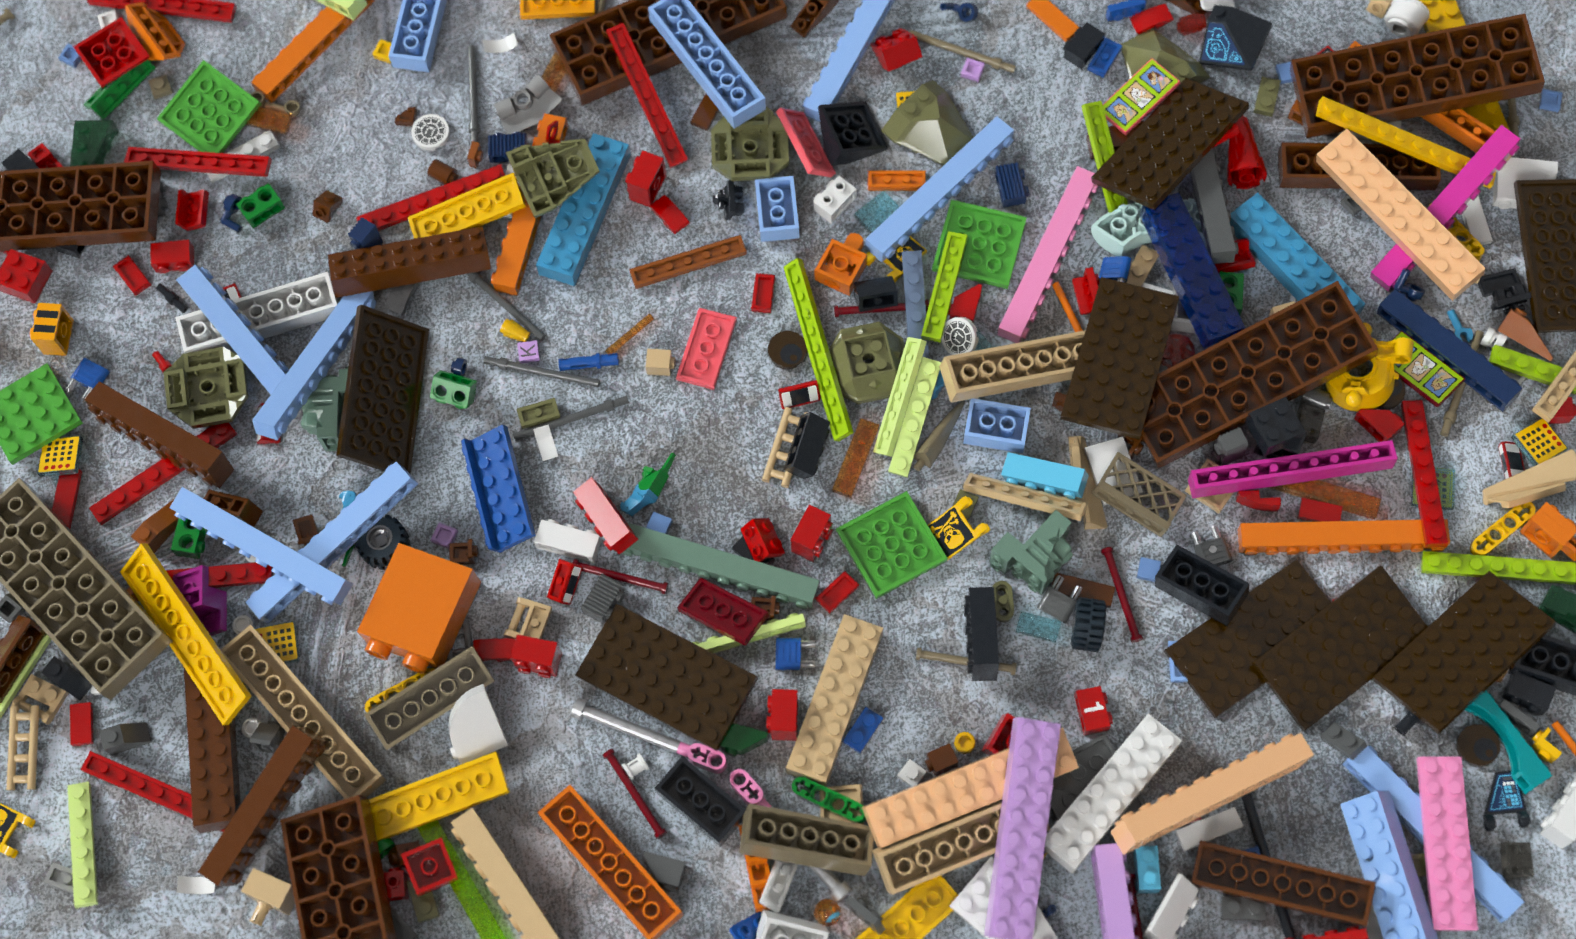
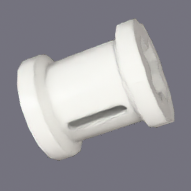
(635, 766)

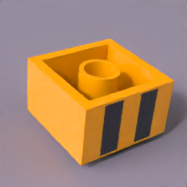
(51, 329)

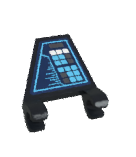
(1505, 798)

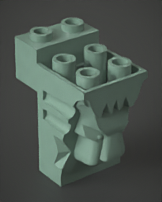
(324, 410)
(1040, 555)

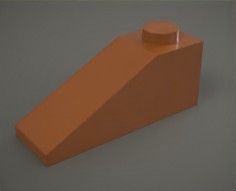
(1521, 330)
(156, 528)

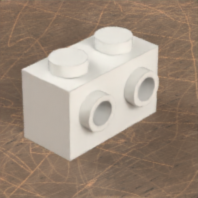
(834, 199)

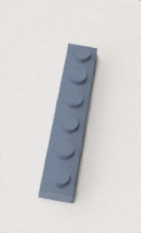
(914, 295)

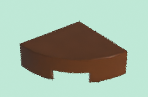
(407, 117)

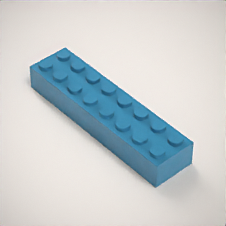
(583, 214)
(1285, 251)

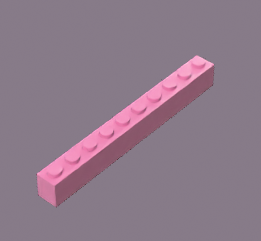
(1047, 256)

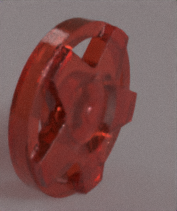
(1176, 350)

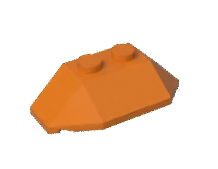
(154, 32)

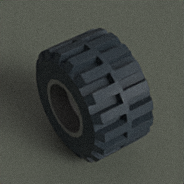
(381, 541)
(1088, 624)

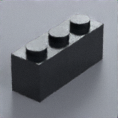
(807, 445)

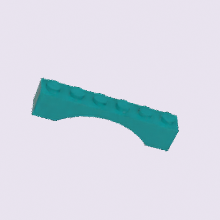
(1526, 766)

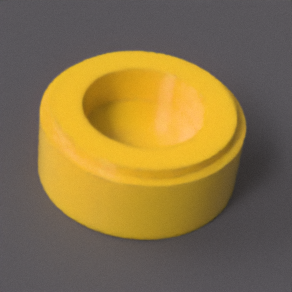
(964, 742)

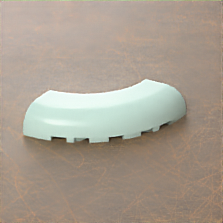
(1124, 230)

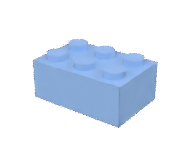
(777, 208)
(996, 425)

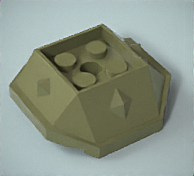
(761, 133)
(196, 372)
(860, 380)

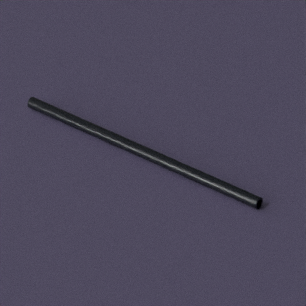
(1260, 841)

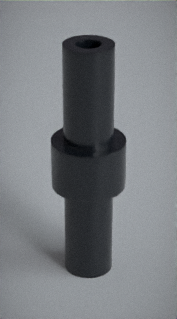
(172, 298)

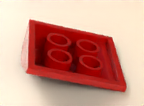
(111, 52)

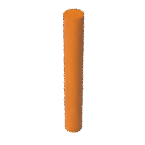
(1067, 307)
(1565, 736)

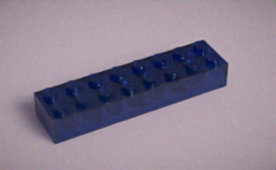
(1191, 271)

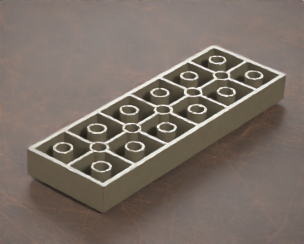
(73, 594)

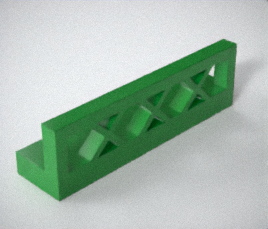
(111, 95)

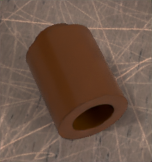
(442, 172)

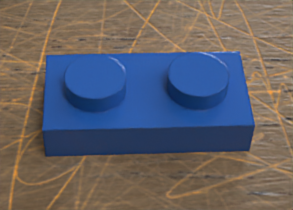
(1124, 9)
(1104, 57)
(863, 730)

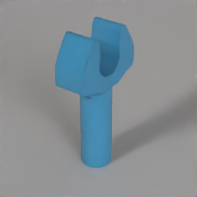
(1459, 330)

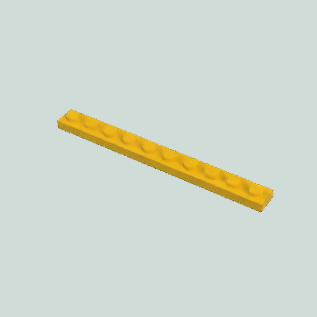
(1392, 136)

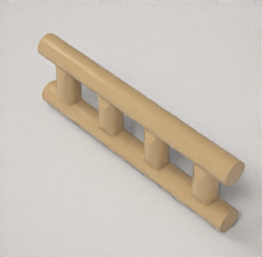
(776, 454)
(15, 737)

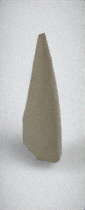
(937, 439)

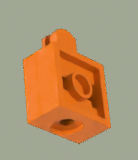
(842, 264)
(1551, 532)

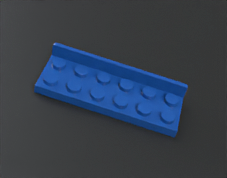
(498, 489)

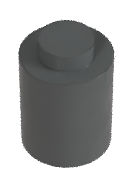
(1317, 398)

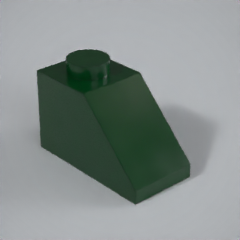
(742, 740)

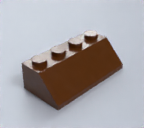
(16, 650)

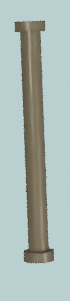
(959, 660)

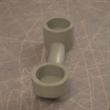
(291, 107)

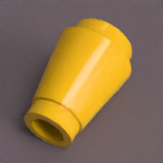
(514, 330)

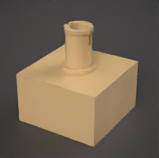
(269, 894)

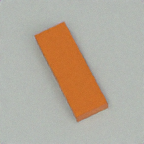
(1053, 18)
(896, 180)

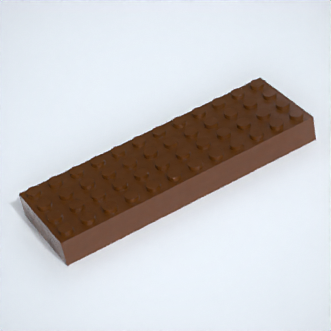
(594, 65)
(1421, 73)
(79, 205)
(1253, 368)
(337, 872)

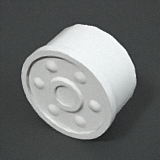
(1406, 17)

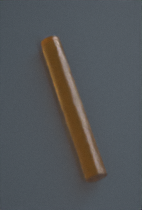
(629, 334)

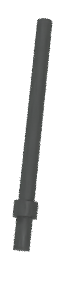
(474, 127)
(475, 277)
(504, 364)
(608, 406)

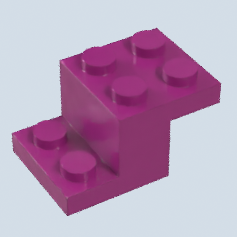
(206, 601)

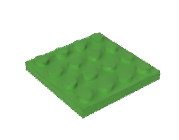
(209, 110)
(990, 245)
(34, 414)
(891, 544)

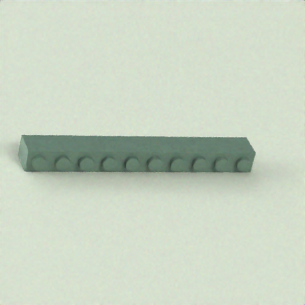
(723, 567)

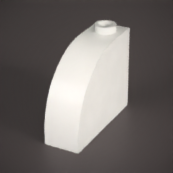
(1519, 170)
(474, 726)

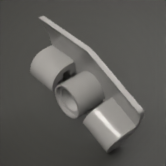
(519, 117)

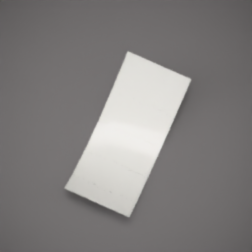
(501, 45)
(545, 442)
(194, 885)
(1373, 928)

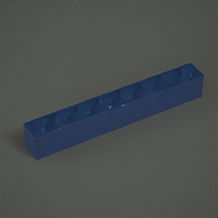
(1457, 354)

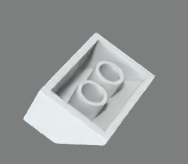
(1172, 910)
(781, 926)

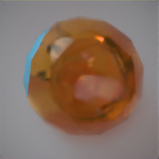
(827, 912)

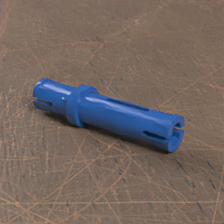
(588, 361)

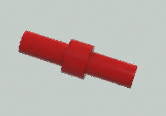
(163, 364)

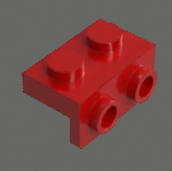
(192, 209)
(1242, 261)
(1085, 290)
(762, 539)

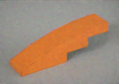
(758, 875)

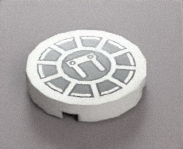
(430, 132)
(959, 336)

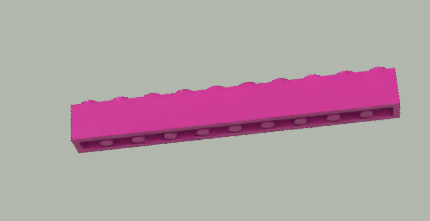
(1454, 198)
(1292, 469)

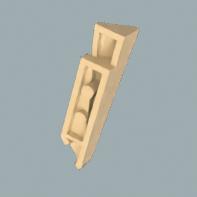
(1534, 482)
(1094, 515)

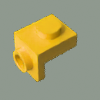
(1544, 749)

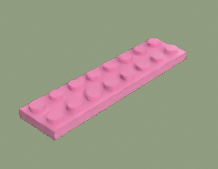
(1446, 844)

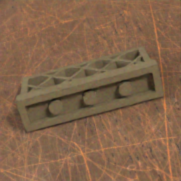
(1128, 505)

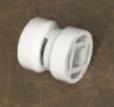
(1489, 337)

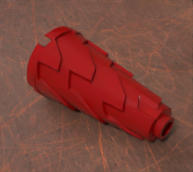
(1244, 159)

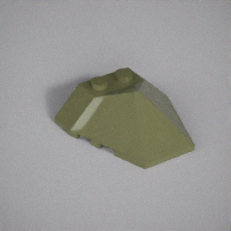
(1154, 45)
(929, 124)
(552, 172)

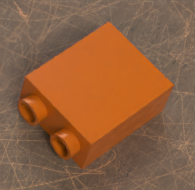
(418, 608)

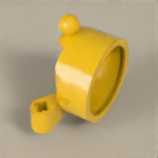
(1376, 387)

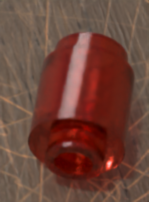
(1191, 24)

